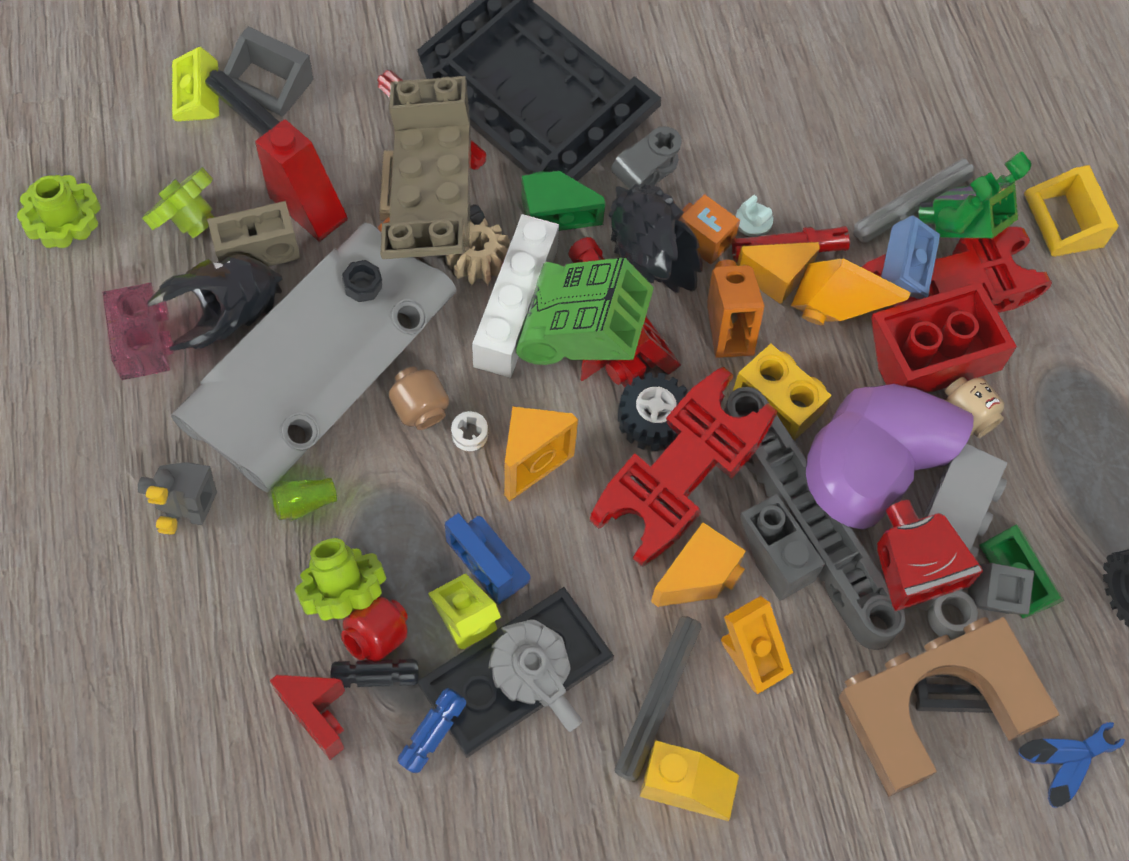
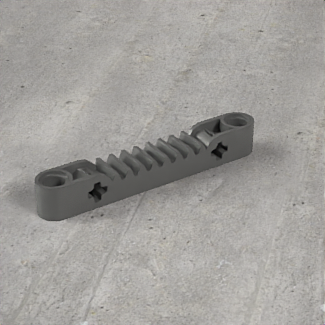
(848, 571)

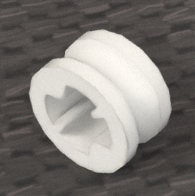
(481, 427)

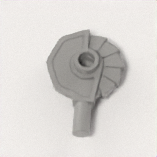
(532, 667)

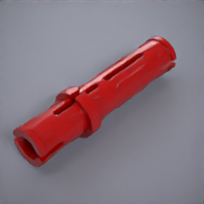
(828, 239)

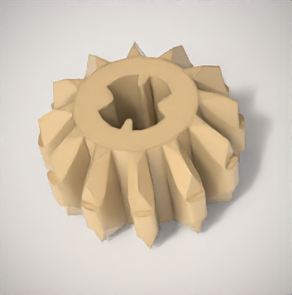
(484, 255)

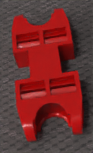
(988, 263)
(704, 440)

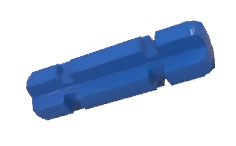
(431, 730)

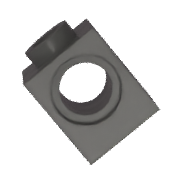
(1002, 589)

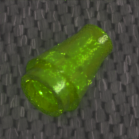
(300, 497)

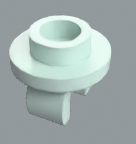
(754, 218)

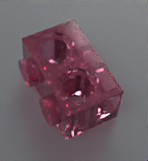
(131, 332)

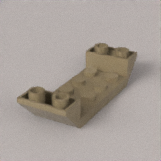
(429, 169)

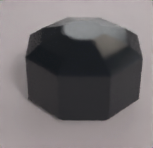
(362, 281)

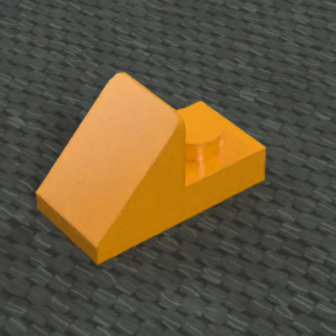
(757, 645)

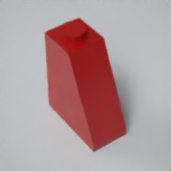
(299, 178)

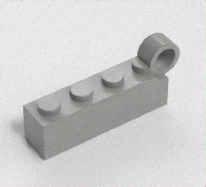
(964, 498)

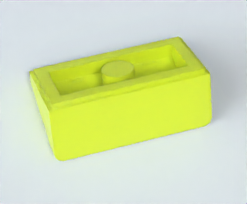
(189, 90)

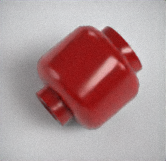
(375, 630)

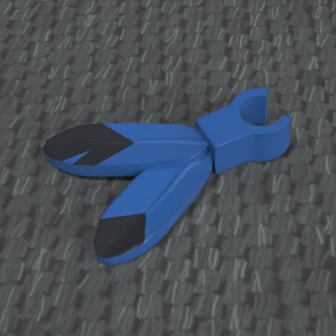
(1073, 756)

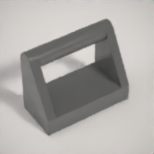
(276, 58)

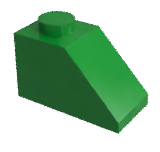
(561, 200)

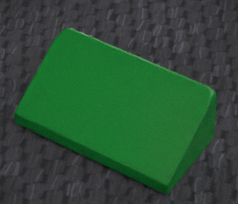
(1014, 550)

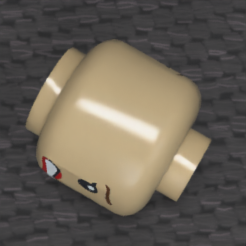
(980, 400)

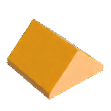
(536, 446)

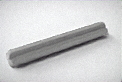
(910, 201)

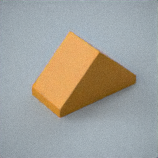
(779, 266)

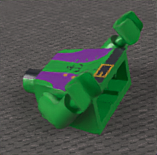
(978, 209)

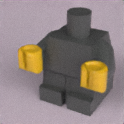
(180, 492)

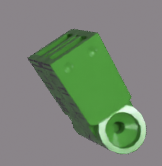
(585, 312)

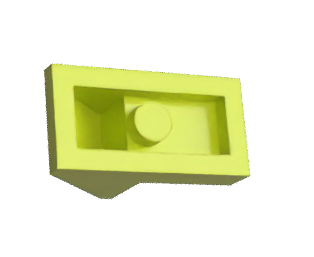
(465, 610)

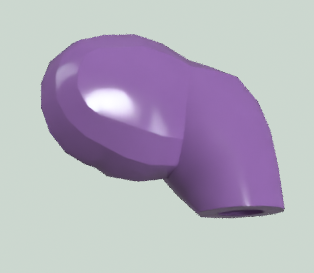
(875, 444)

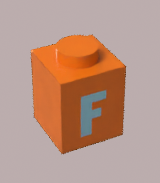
(712, 227)

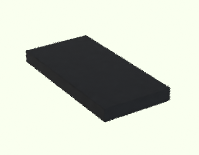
(487, 708)

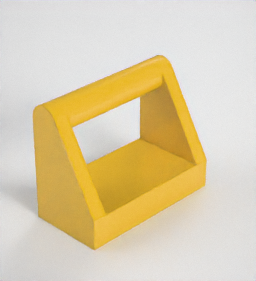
(1087, 204)

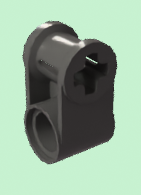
(649, 158)

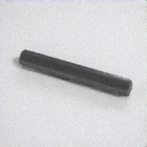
(658, 699)

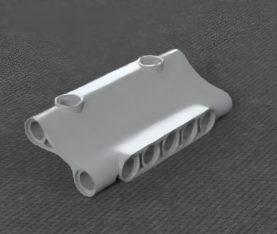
(310, 359)

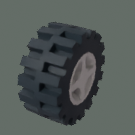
(646, 397)

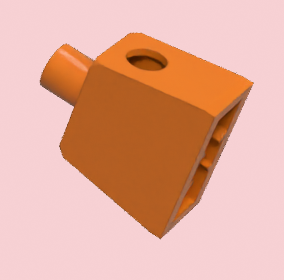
(734, 291)

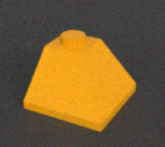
(843, 290)

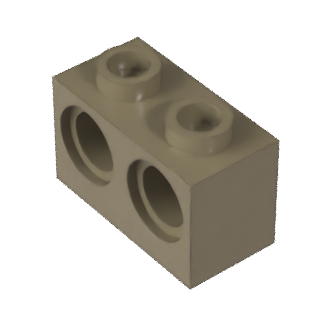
(258, 233)

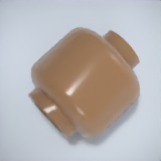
(419, 398)

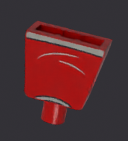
(923, 557)

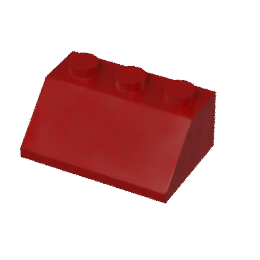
(941, 339)

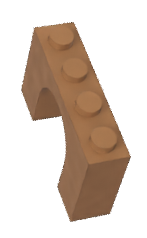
(984, 657)

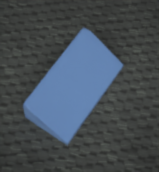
(911, 256)

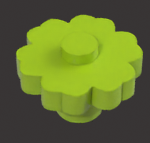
(183, 205)
(58, 211)
(339, 580)

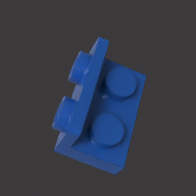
(486, 557)

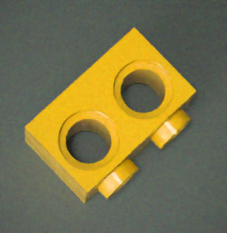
(790, 385)

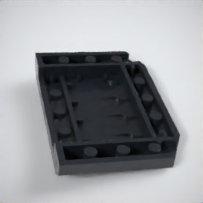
(537, 87)

